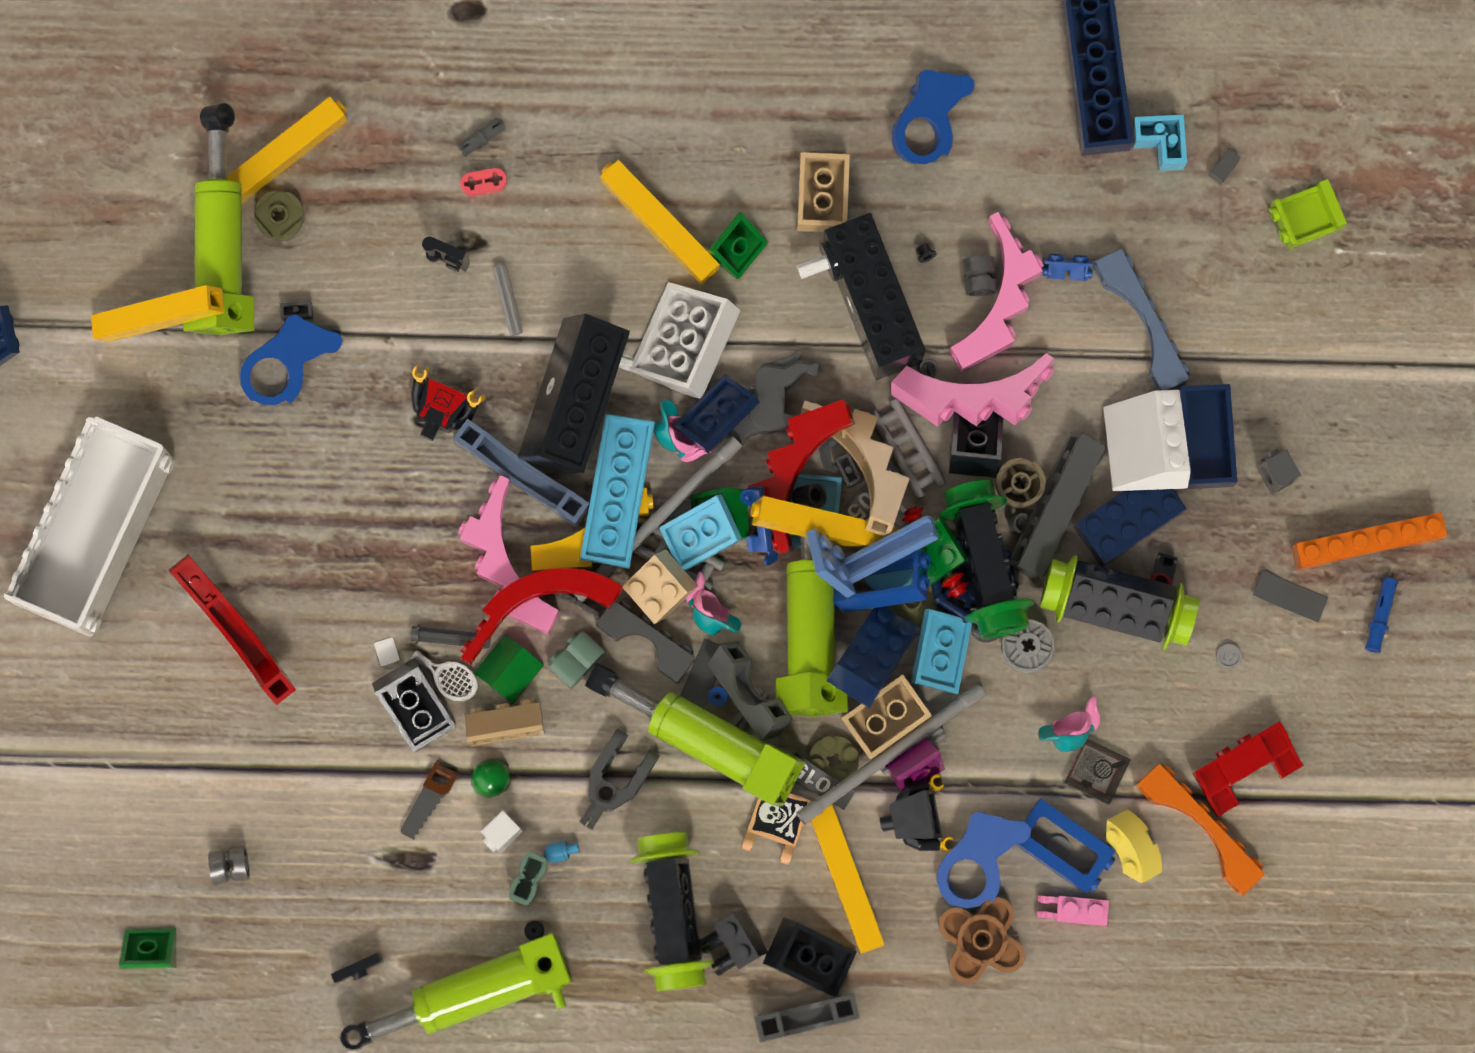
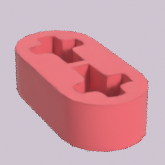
(482, 176)

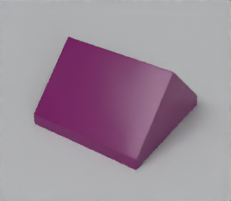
(916, 765)

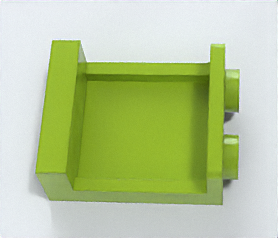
(1307, 215)

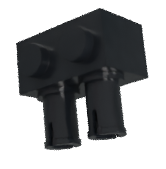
(739, 939)

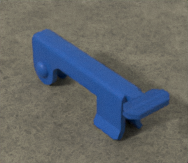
(762, 540)

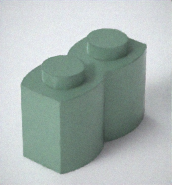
(576, 659)
(525, 886)

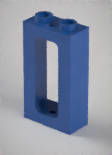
(917, 560)
(1081, 881)

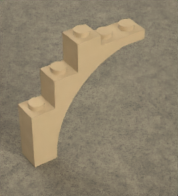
(872, 457)

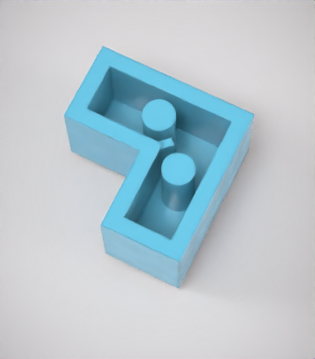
(1166, 134)

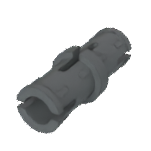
(480, 137)

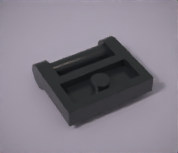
(452, 256)

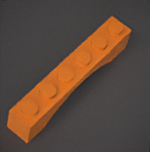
(1369, 540)
(1236, 865)

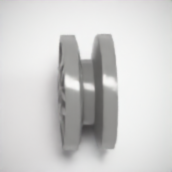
(1033, 660)

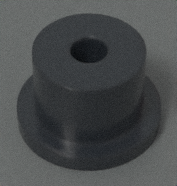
(925, 253)
(539, 930)

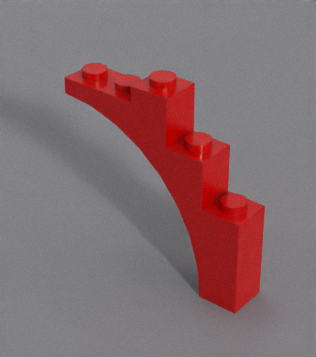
(786, 463)

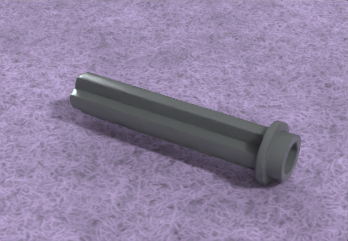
(442, 636)

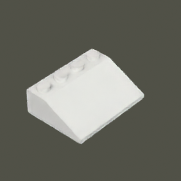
(685, 339)
(1147, 442)

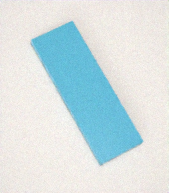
(617, 491)

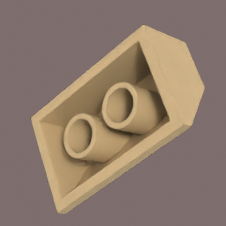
(504, 723)

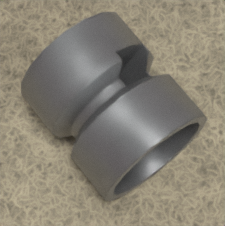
(979, 273)
(220, 868)

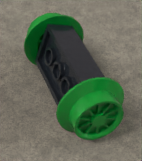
(975, 519)

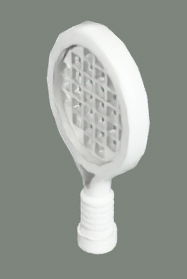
(425, 662)

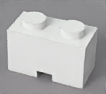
(500, 832)

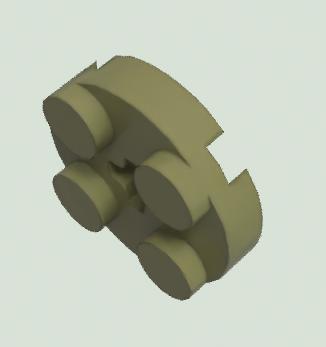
(292, 219)
(835, 745)

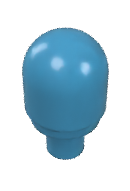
(560, 851)

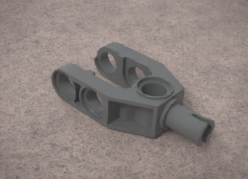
(619, 796)

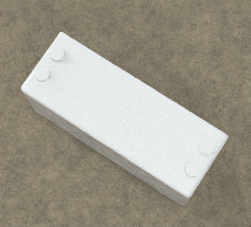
(90, 526)

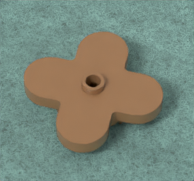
(992, 923)

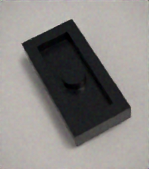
(357, 970)

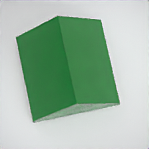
(737, 246)
(508, 669)
(148, 949)

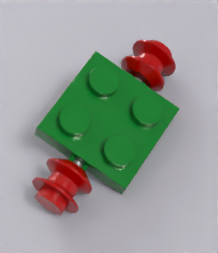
(944, 555)

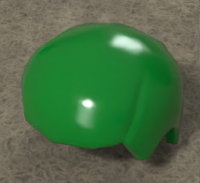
(490, 778)

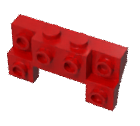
(1233, 765)

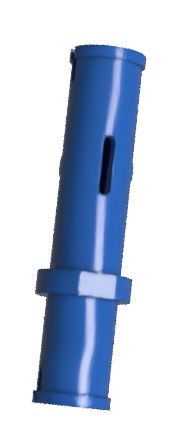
(1378, 626)

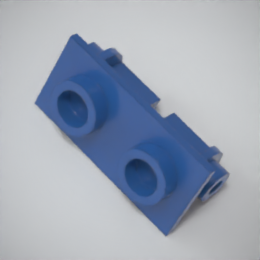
(1058, 264)

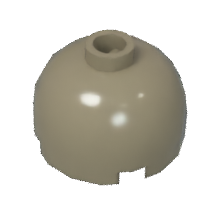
(1025, 474)

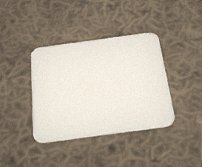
(386, 651)

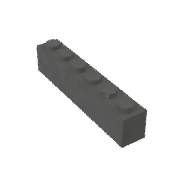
(1056, 506)

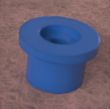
(717, 691)

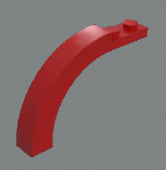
(535, 585)
(234, 628)

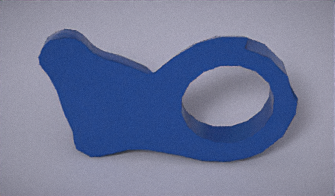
(932, 100)
(292, 346)
(984, 842)

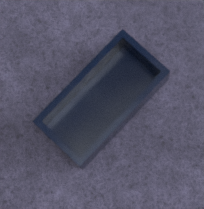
(1209, 435)
(1127, 521)
(873, 655)

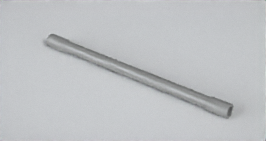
(722, 455)
(818, 805)

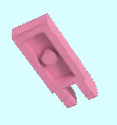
(1076, 910)

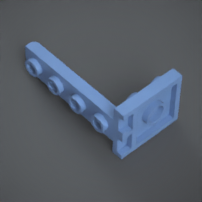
(843, 571)

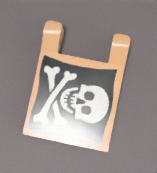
(777, 824)

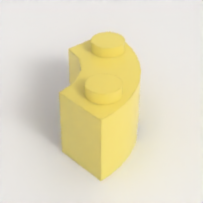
(1133, 845)

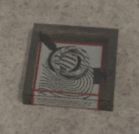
(1097, 771)

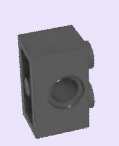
(1278, 470)

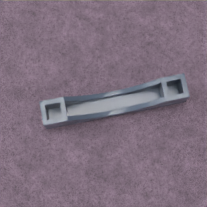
(1118, 277)
(521, 474)

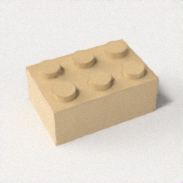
(822, 191)
(888, 719)

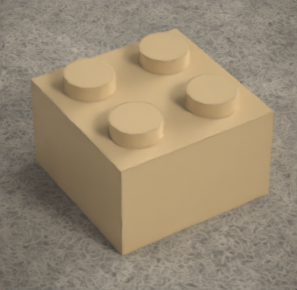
(660, 586)

